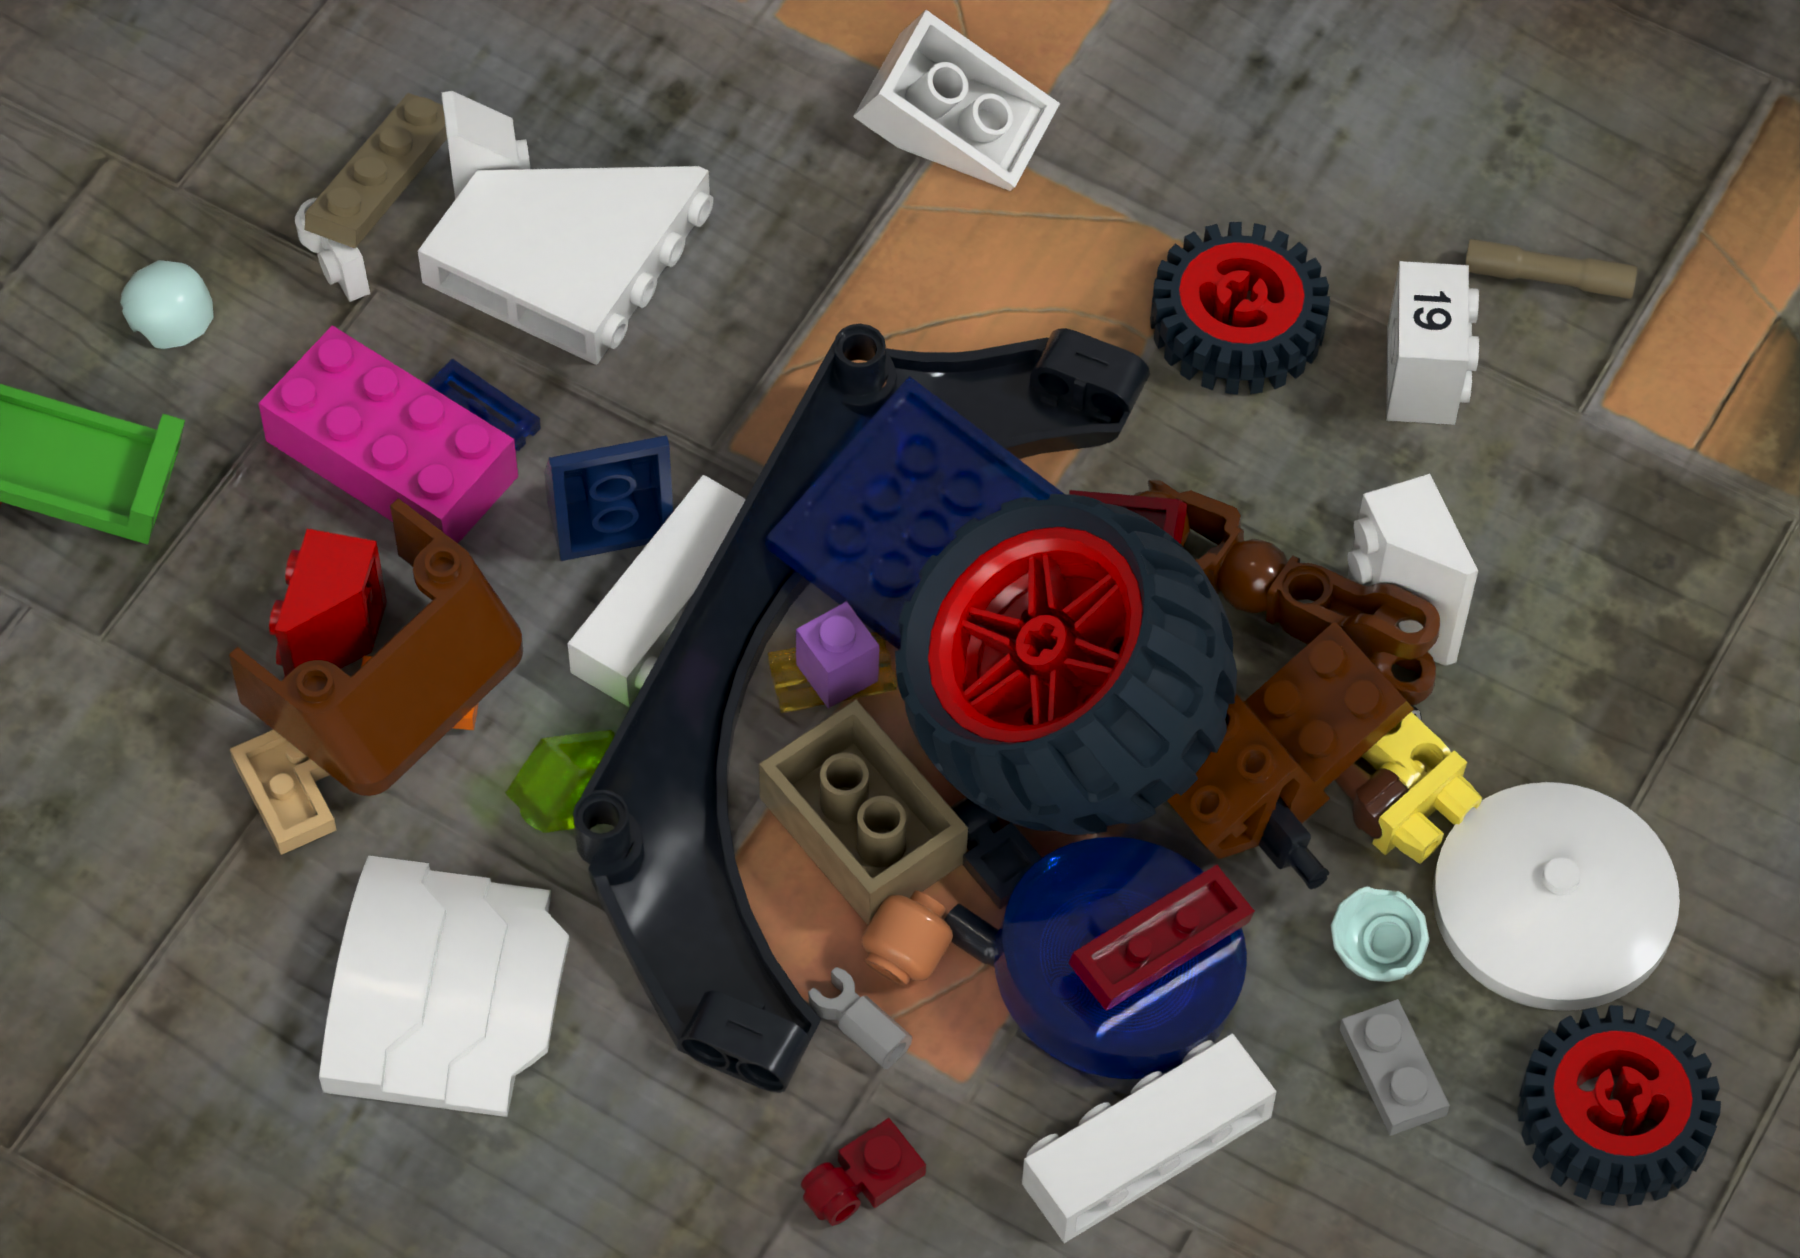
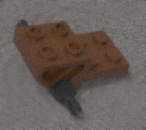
(1287, 749)

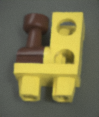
(1410, 783)

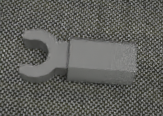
(862, 1020)

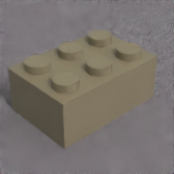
(862, 811)

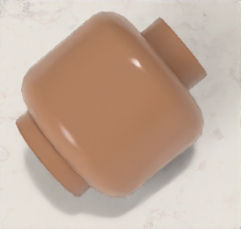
(907, 938)

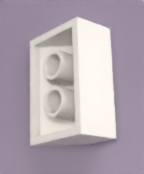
(1413, 543)

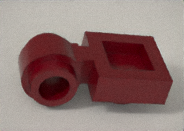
(874, 1164)

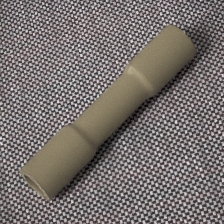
(1586, 274)

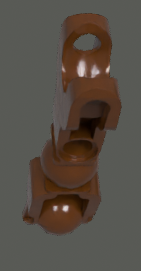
(1260, 579)

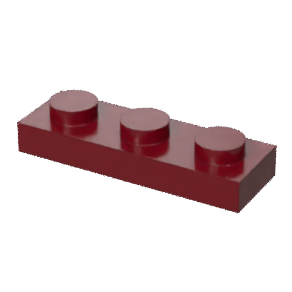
(1161, 937)

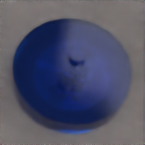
(1073, 900)

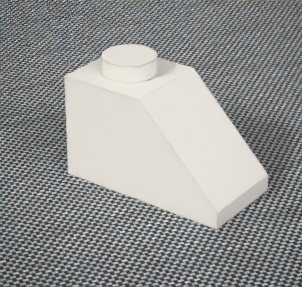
(479, 140)

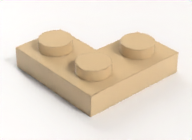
(284, 790)

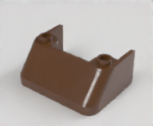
(413, 689)

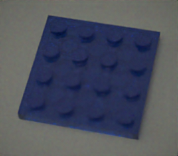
(896, 502)

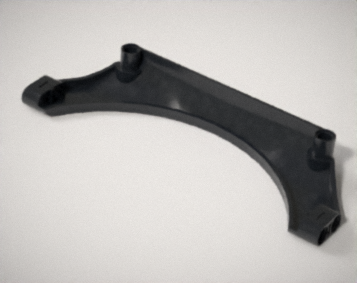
(667, 767)

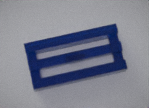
(525, 421)

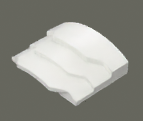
(441, 988)

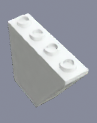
(565, 247)

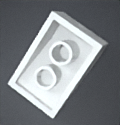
(956, 104)

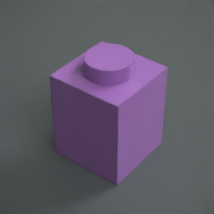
(837, 654)

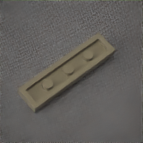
(378, 172)

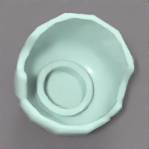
(167, 304)
(1379, 934)

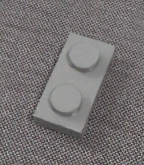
(1394, 1067)

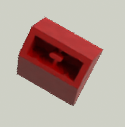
(330, 601)

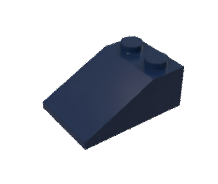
(609, 496)

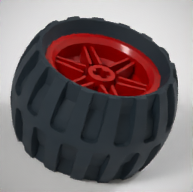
(1029, 623)

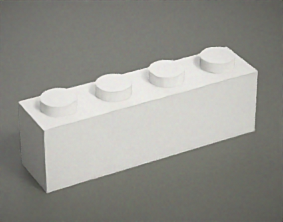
(641, 610)
(1147, 1136)

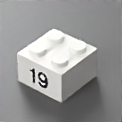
(1431, 343)

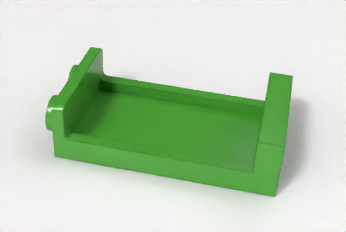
(84, 463)

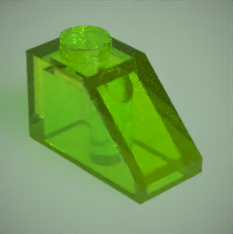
(556, 778)

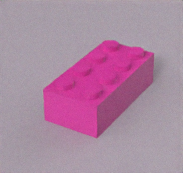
(387, 436)

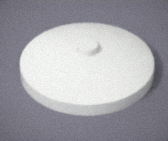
(1555, 896)

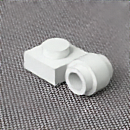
(337, 260)

